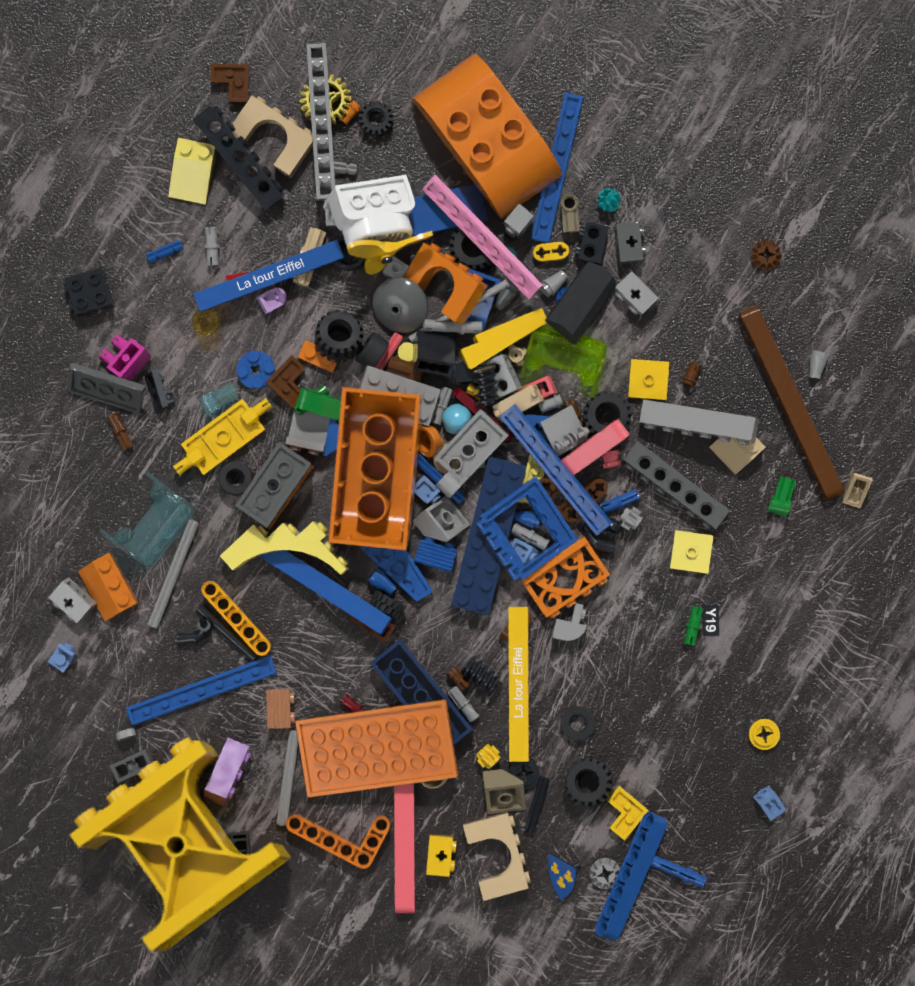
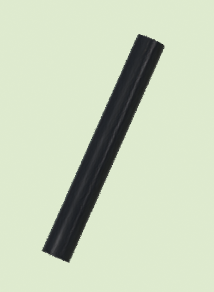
(227, 633)

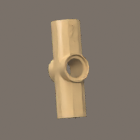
(314, 239)

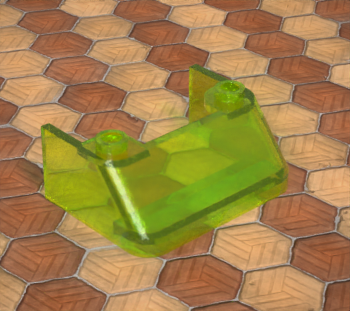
(552, 349)

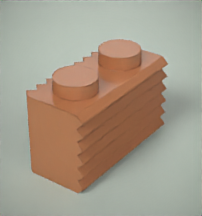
(279, 708)

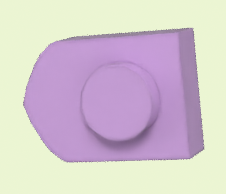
(272, 299)

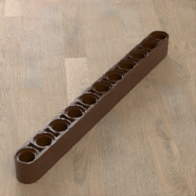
(791, 402)

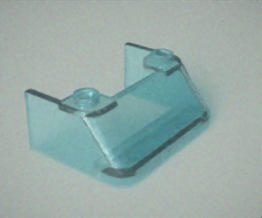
(156, 527)

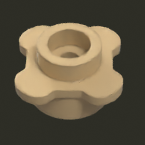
(516, 350)

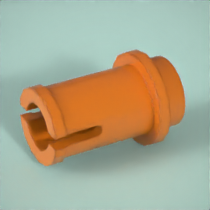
(351, 112)

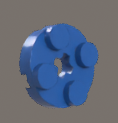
(251, 359)

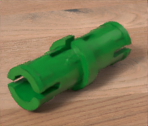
(693, 625)

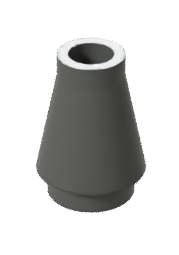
(504, 297)

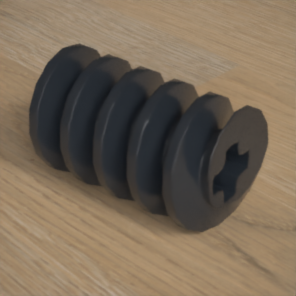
(485, 385)
(481, 675)

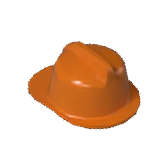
(429, 440)

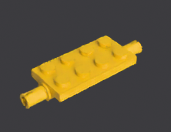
(223, 437)

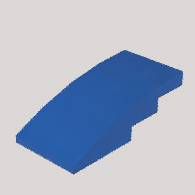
(428, 216)

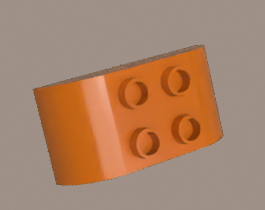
(488, 135)
(375, 468)

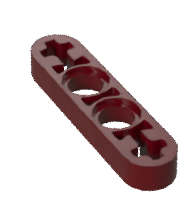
(468, 402)

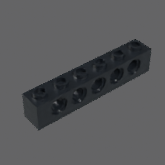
(214, 113)

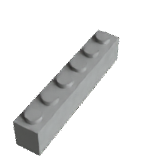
(699, 421)

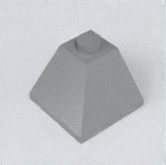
(441, 520)

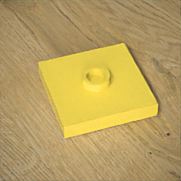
(691, 552)

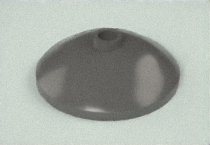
(408, 299)

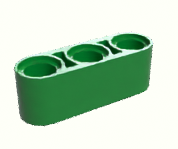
(319, 403)

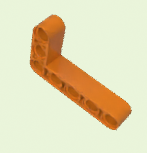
(340, 841)

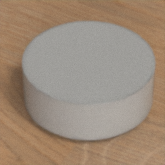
(125, 734)

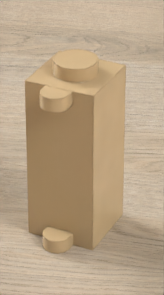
(523, 399)

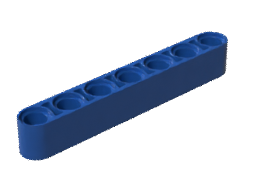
(631, 876)

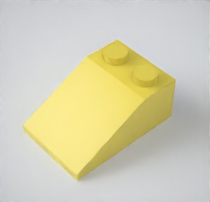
(192, 171)

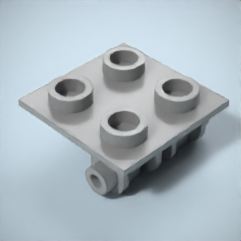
(564, 430)

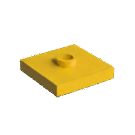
(648, 379)

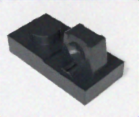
(155, 385)

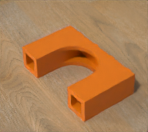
(467, 287)

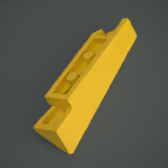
(500, 337)

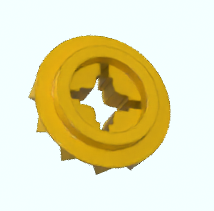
(769, 726)

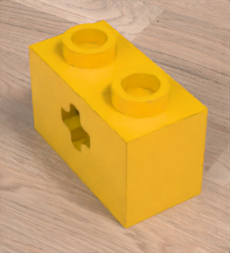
(434, 865)

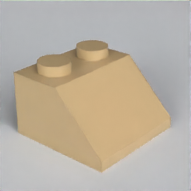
(736, 455)

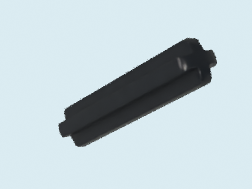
(536, 804)

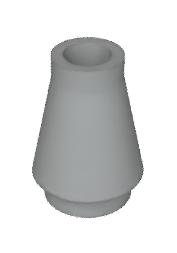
(553, 283)
(817, 363)

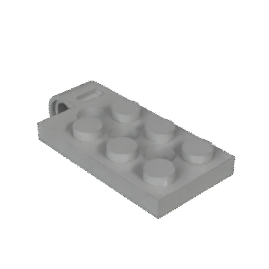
(469, 464)

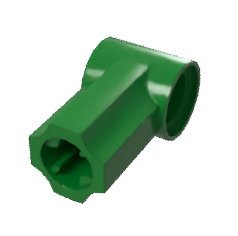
(780, 502)

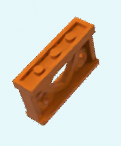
(574, 552)

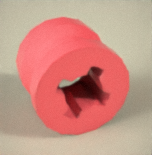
(611, 459)

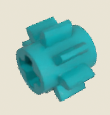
(609, 200)

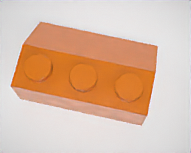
(108, 586)

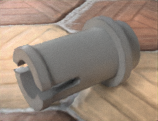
(551, 403)

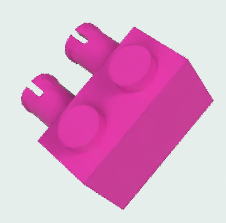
(128, 360)

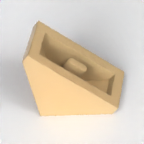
(856, 490)

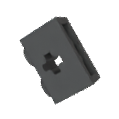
(626, 253)
(131, 765)

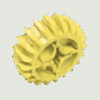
(334, 96)

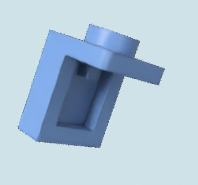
(427, 491)

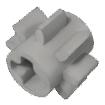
(630, 518)

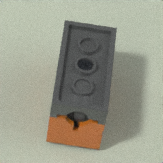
(274, 485)

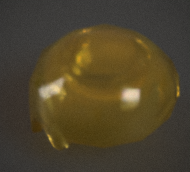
(206, 322)

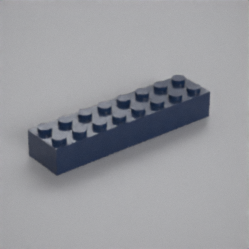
(480, 563)

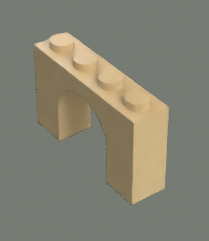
(298, 140)
(514, 877)

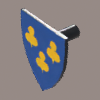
(562, 875)

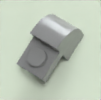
(570, 630)

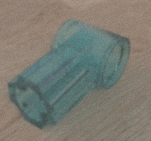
(215, 400)

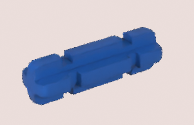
(164, 251)

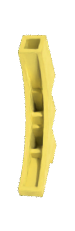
(310, 541)

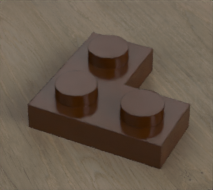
(236, 76)
(282, 381)

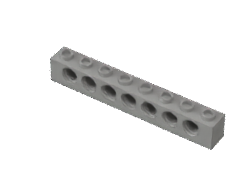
(320, 120)

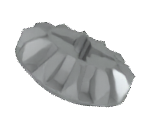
(596, 869)

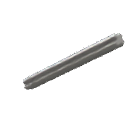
(173, 573)

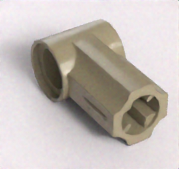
(570, 216)

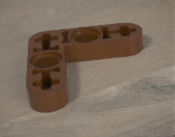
(565, 506)

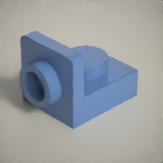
(524, 550)
(62, 656)
(769, 803)

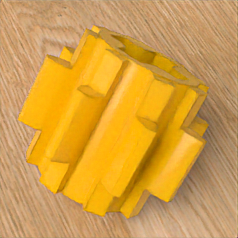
(487, 756)

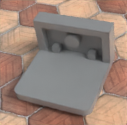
(308, 432)

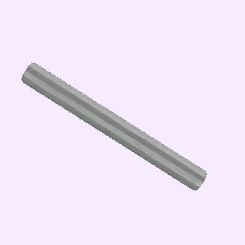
(288, 776)

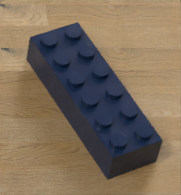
(414, 684)

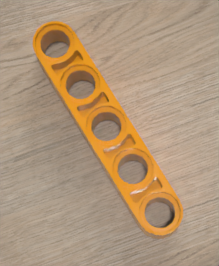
(227, 615)

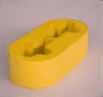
(551, 247)

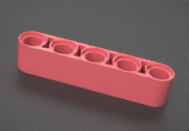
(595, 446)

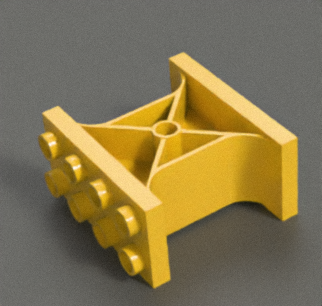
(153, 824)

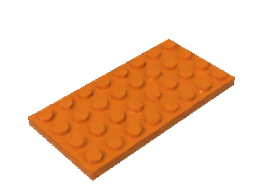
(377, 748)

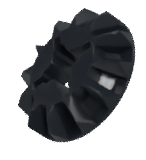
(530, 766)

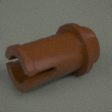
(691, 374)
(458, 678)

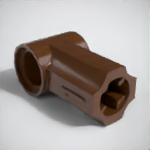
(404, 369)

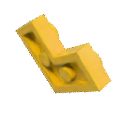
(630, 810)

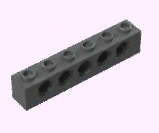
(718, 511)

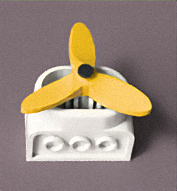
(374, 219)

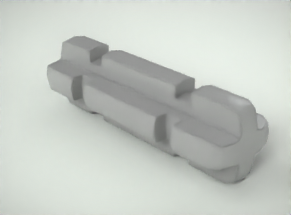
(343, 168)

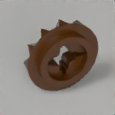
(759, 261)

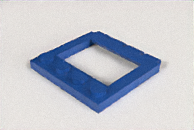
(547, 514)

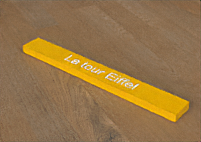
(518, 685)

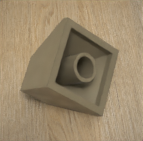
(503, 792)

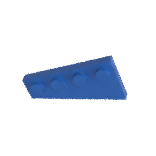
(401, 569)

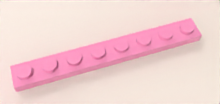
(482, 237)

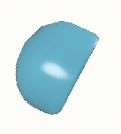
(455, 418)

